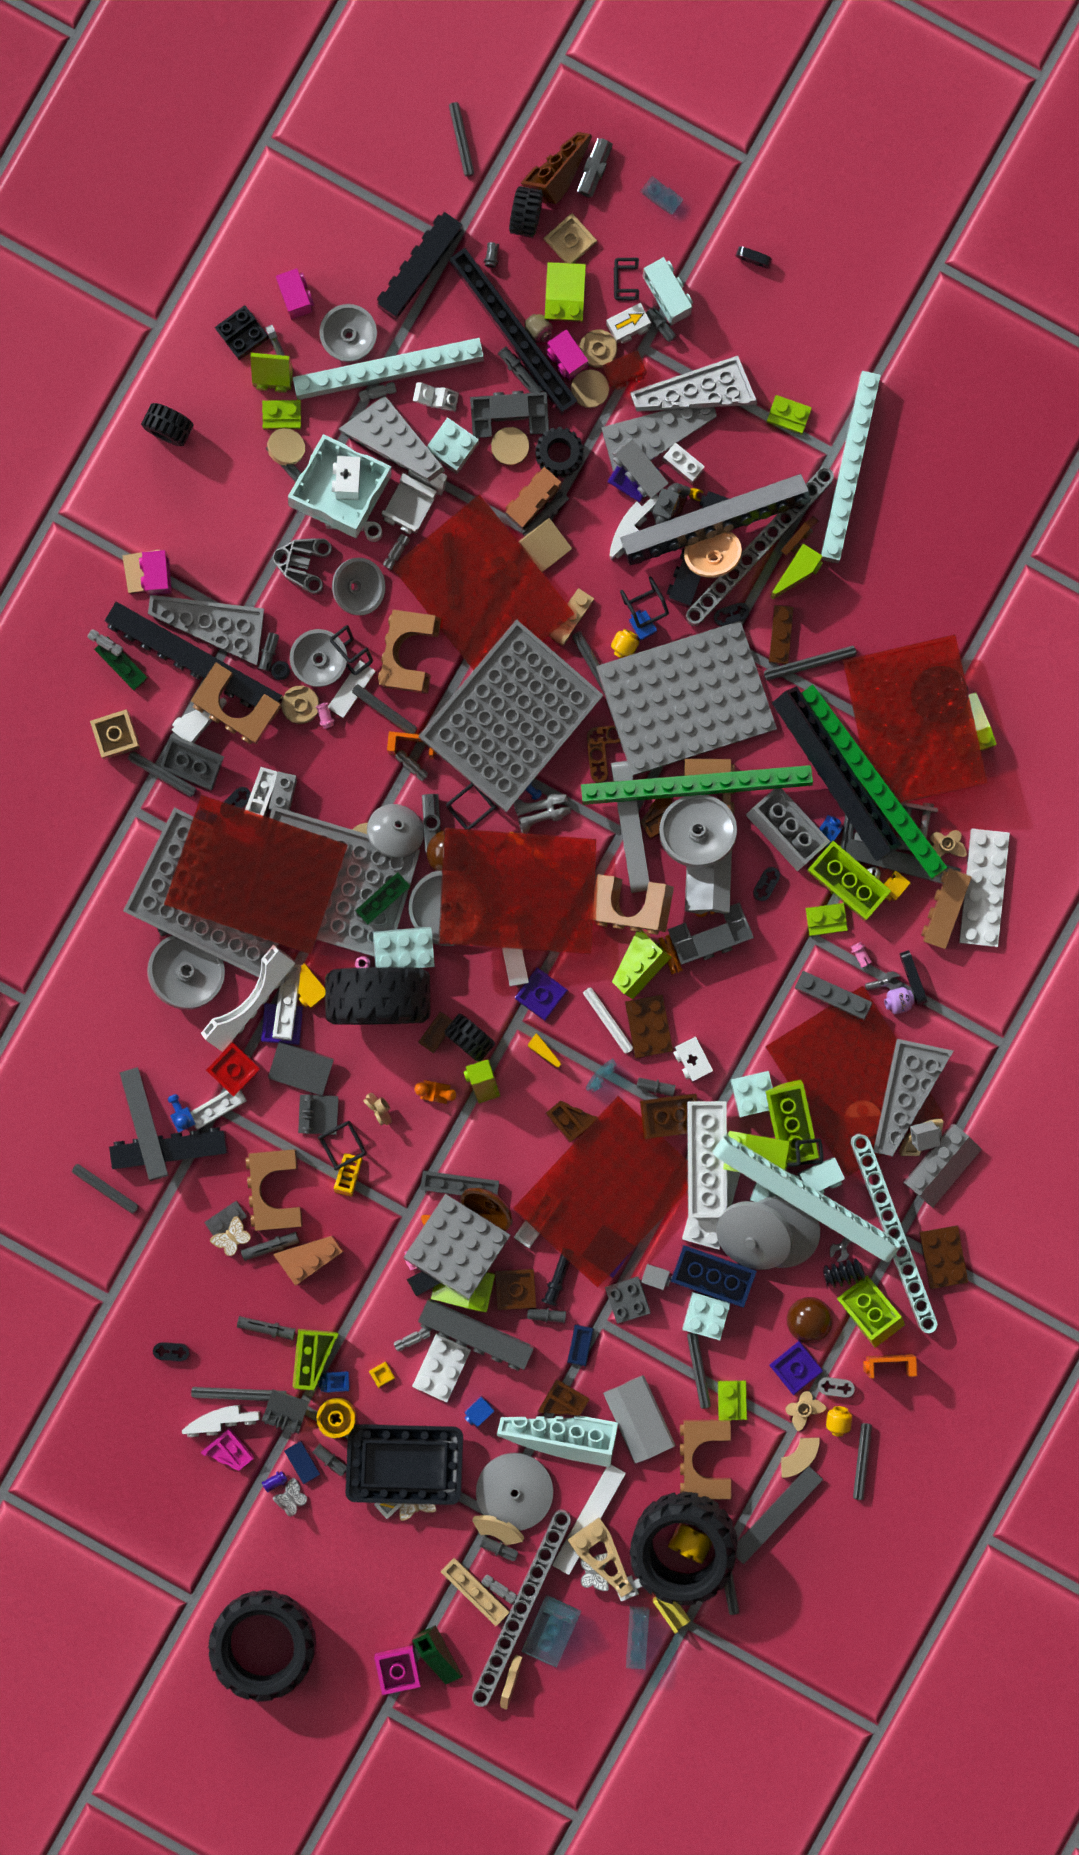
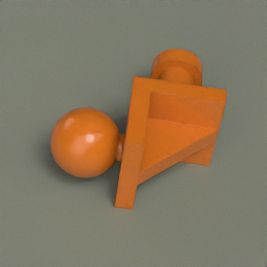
(435, 1092)

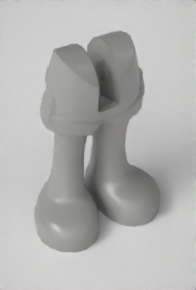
(526, 822)

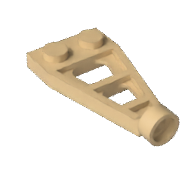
(589, 1536)

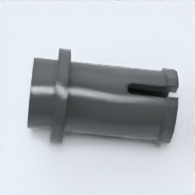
(491, 255)

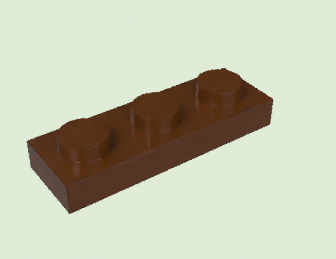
(781, 634)

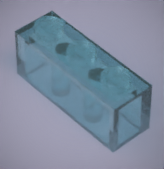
(637, 1637)

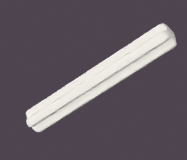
(608, 1020)

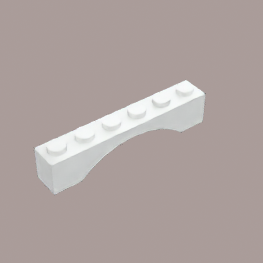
(224, 1029)

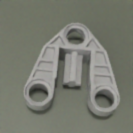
(306, 547)

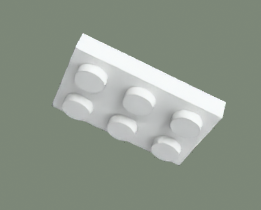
(441, 1368)

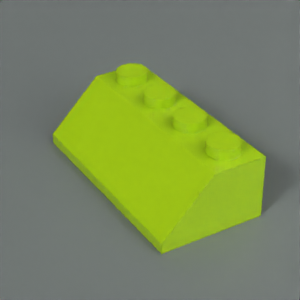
(848, 880)
(792, 1118)

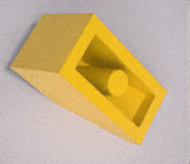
(310, 988)

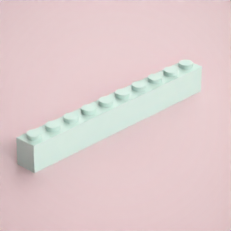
(388, 368)
(850, 466)

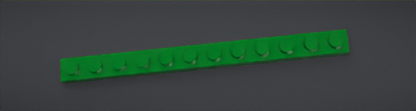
(696, 785)
(875, 785)

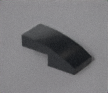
(421, 1282)

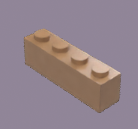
(946, 909)

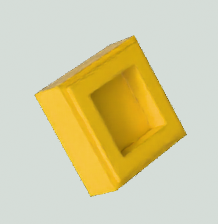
(381, 1374)

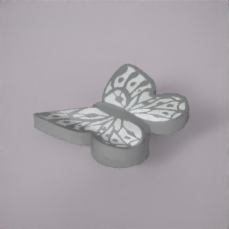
(291, 1498)
(591, 1577)

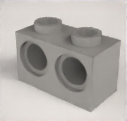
(283, 791)

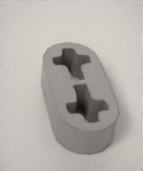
(837, 1382)

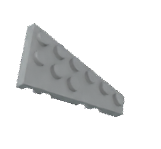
(709, 386)
(656, 431)
(389, 435)
(223, 625)
(909, 1083)

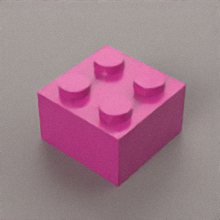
(293, 291)
(567, 355)
(156, 572)
(397, 1670)

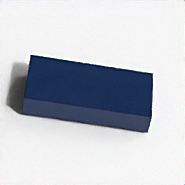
(580, 1345)
(302, 1462)

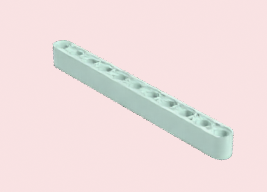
(806, 1198)
(887, 1226)

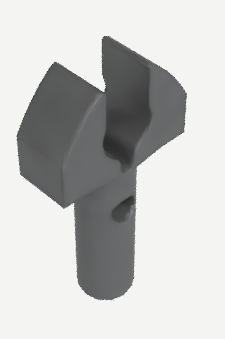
(274, 340)
(884, 982)
(843, 1245)

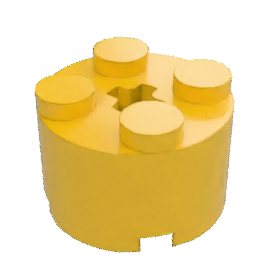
(325, 1418)
(690, 1542)

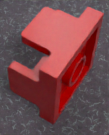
(233, 1069)

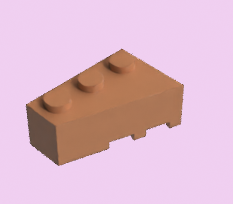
(533, 498)
(307, 1258)

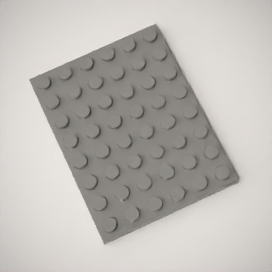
(686, 698)
(510, 715)
(359, 877)
(151, 891)

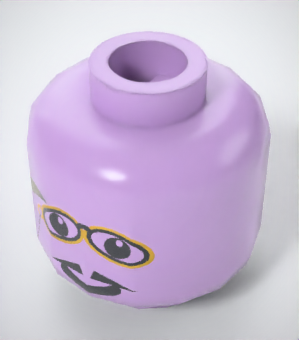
(899, 1000)

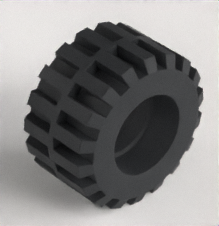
(525, 211)
(167, 424)
(559, 436)
(469, 1037)

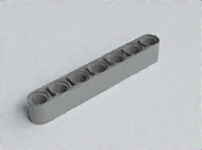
(631, 833)

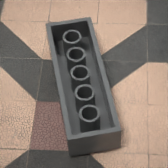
(476, 1334)

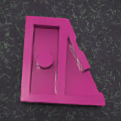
(229, 1450)

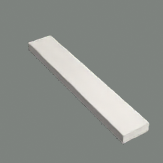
(593, 1509)

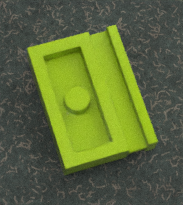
(281, 414)
(788, 414)
(826, 919)
(732, 1400)

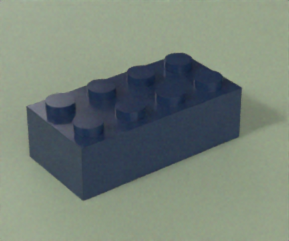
(713, 1276)

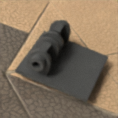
(317, 1114)
(627, 1300)
(285, 1411)

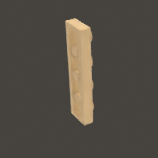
(474, 1591)

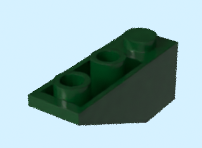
(437, 1655)

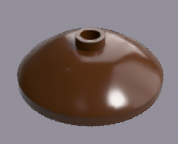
(488, 1206)

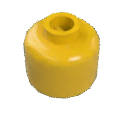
(624, 643)
(839, 1421)

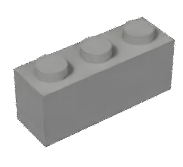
(639, 468)

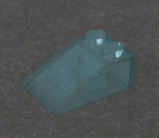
(551, 1631)

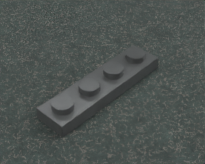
(833, 995)
(455, 1183)

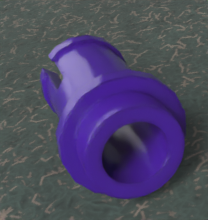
(275, 1481)

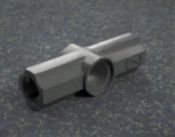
(594, 167)
(430, 806)

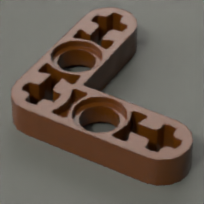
(599, 745)

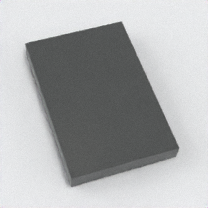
(191, 762)
(300, 1068)

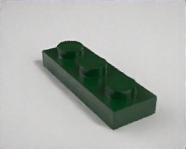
(123, 667)
(382, 898)

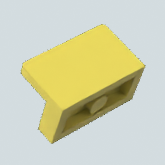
(673, 1614)

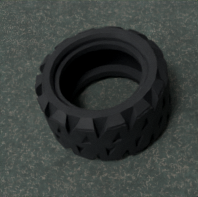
(377, 996)
(676, 1586)
(255, 1686)

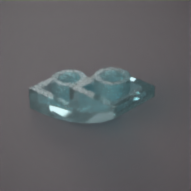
(661, 195)
(596, 1080)

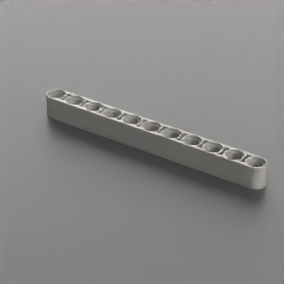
(755, 555)
(520, 1617)

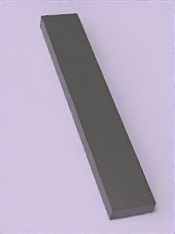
(895, 861)
(143, 1124)
(777, 1513)

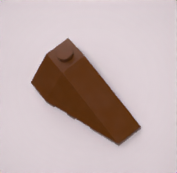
(559, 170)

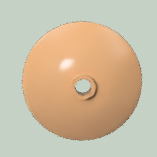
(722, 547)

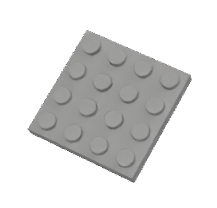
(456, 1247)

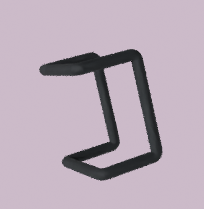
(616, 290)
(654, 589)
(356, 656)
(493, 807)
(321, 1138)
(809, 1161)

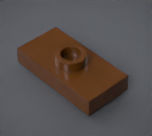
(435, 1033)

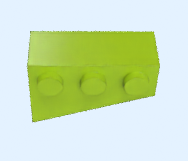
(639, 964)
(482, 1081)
(311, 1355)

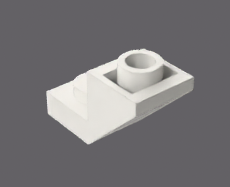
(435, 397)

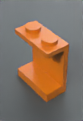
(393, 737)
(910, 1363)

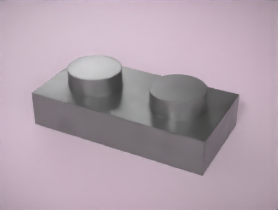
(221, 1221)

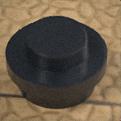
(280, 670)

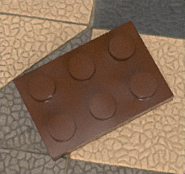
(648, 1026)
(665, 1115)
(943, 1257)

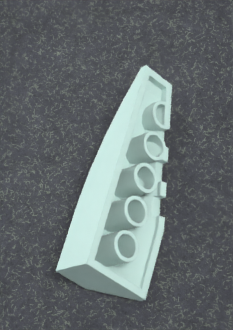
(570, 1438)

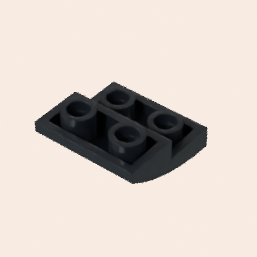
(241, 332)

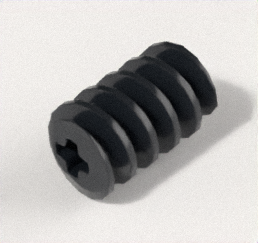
(843, 1273)

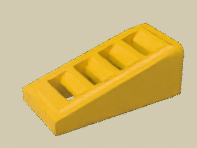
(543, 1050)
(345, 1191)

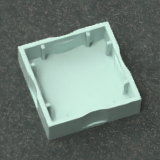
(314, 493)

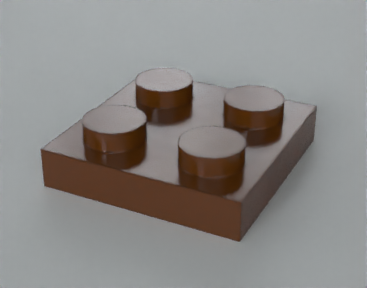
(515, 1289)

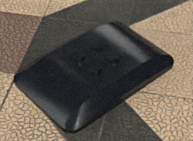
(404, 1464)

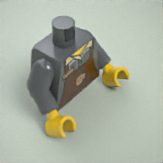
(672, 500)

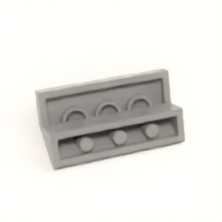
(709, 888)
(639, 1419)

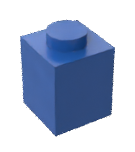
(646, 631)
(478, 1411)

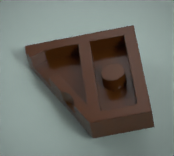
(804, 532)
(652, 819)
(570, 1120)
(563, 1400)

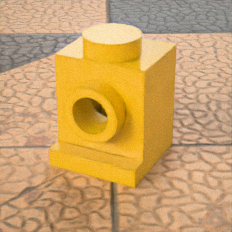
(896, 885)

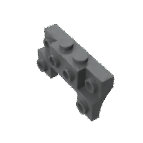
(509, 408)
(713, 940)

